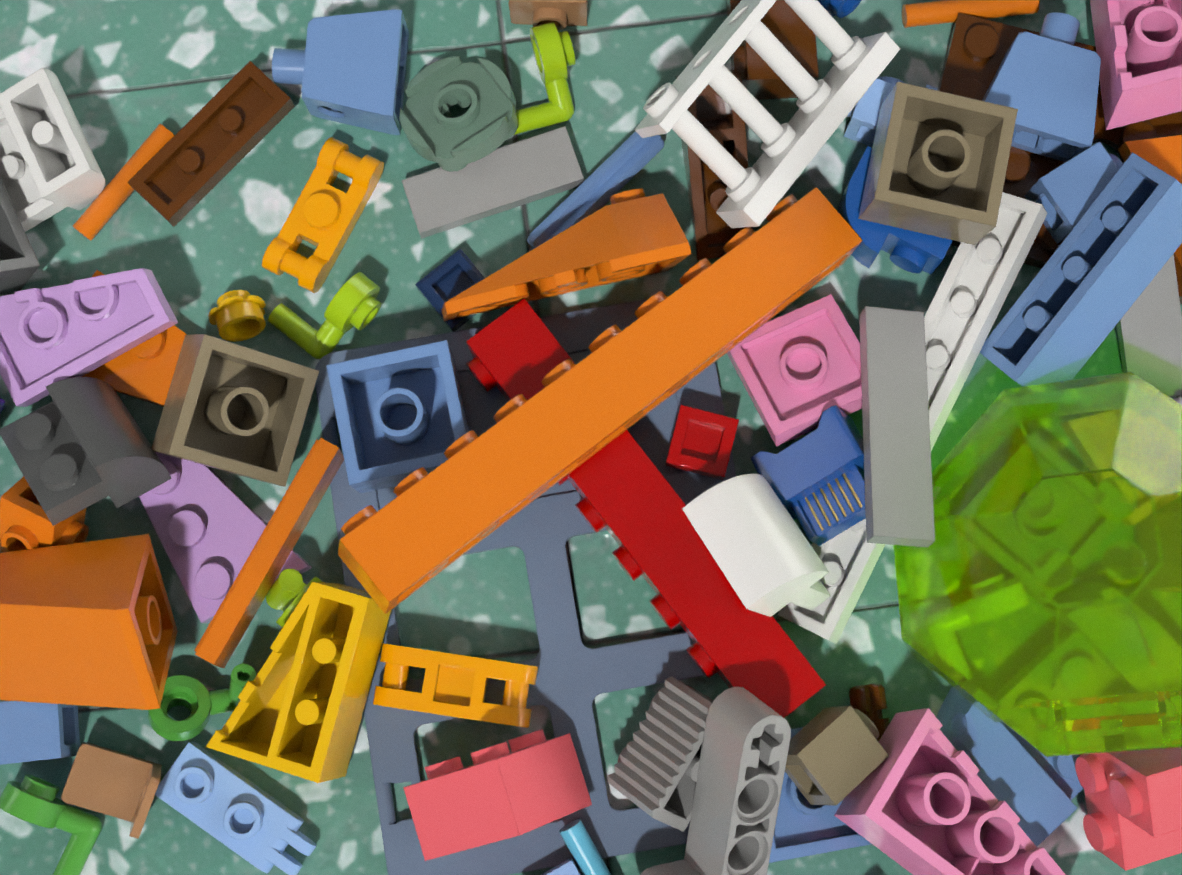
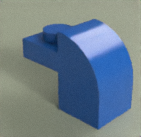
(908, 249)

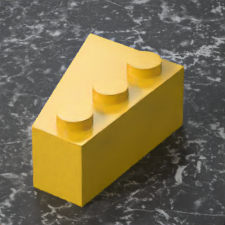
(312, 688)

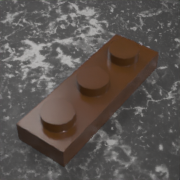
(211, 143)

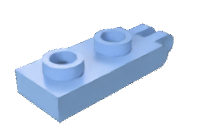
(234, 810)

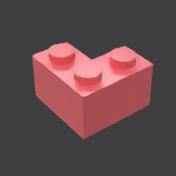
(497, 795)
(1133, 804)

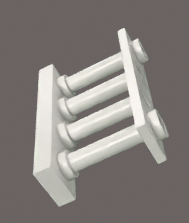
(787, 145)

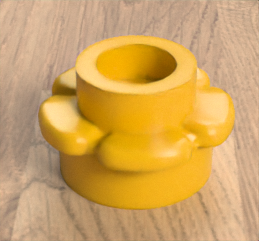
(238, 315)

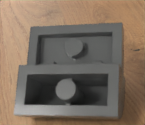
(83, 449)

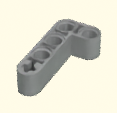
(735, 789)

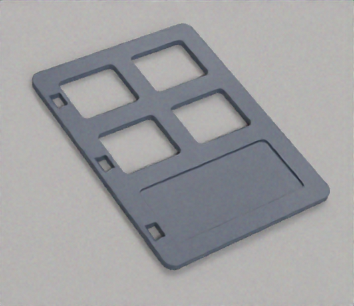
(567, 670)

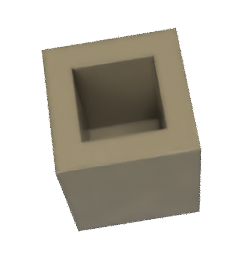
(833, 754)

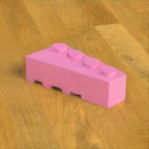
(1138, 58)
(935, 811)

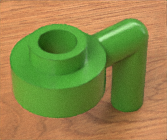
(192, 694)
(37, 803)

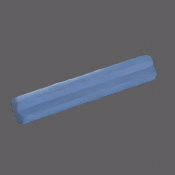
(599, 186)

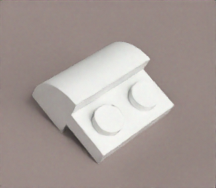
(44, 151)
(758, 545)

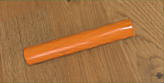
(947, 10)
(118, 189)

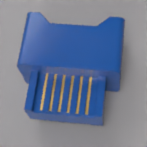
(820, 477)

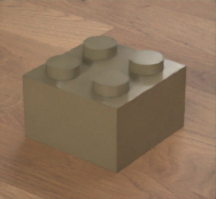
(938, 163)
(235, 409)

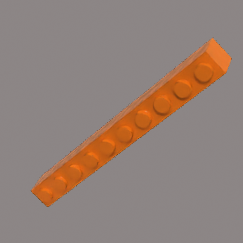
(594, 401)

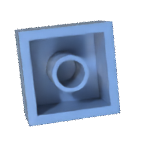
(397, 413)

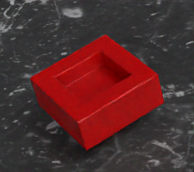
(702, 442)

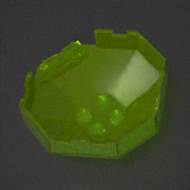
(1059, 567)

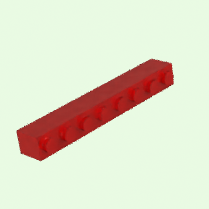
(652, 531)

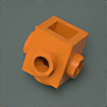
(27, 525)

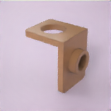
(541, 12)
(112, 784)

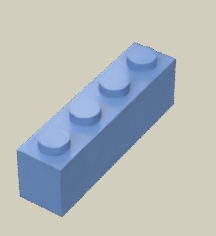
(1091, 277)

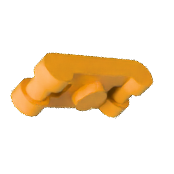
(323, 215)
(455, 685)

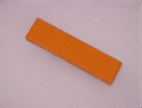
(270, 553)

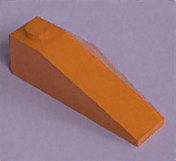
(612, 245)

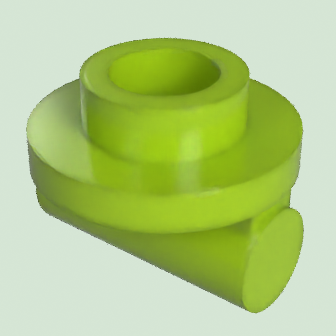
(287, 593)

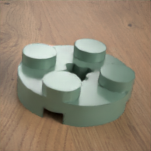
(463, 138)

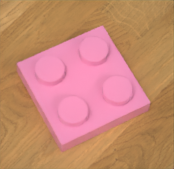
(801, 368)

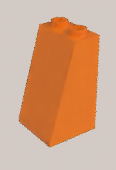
(85, 625)

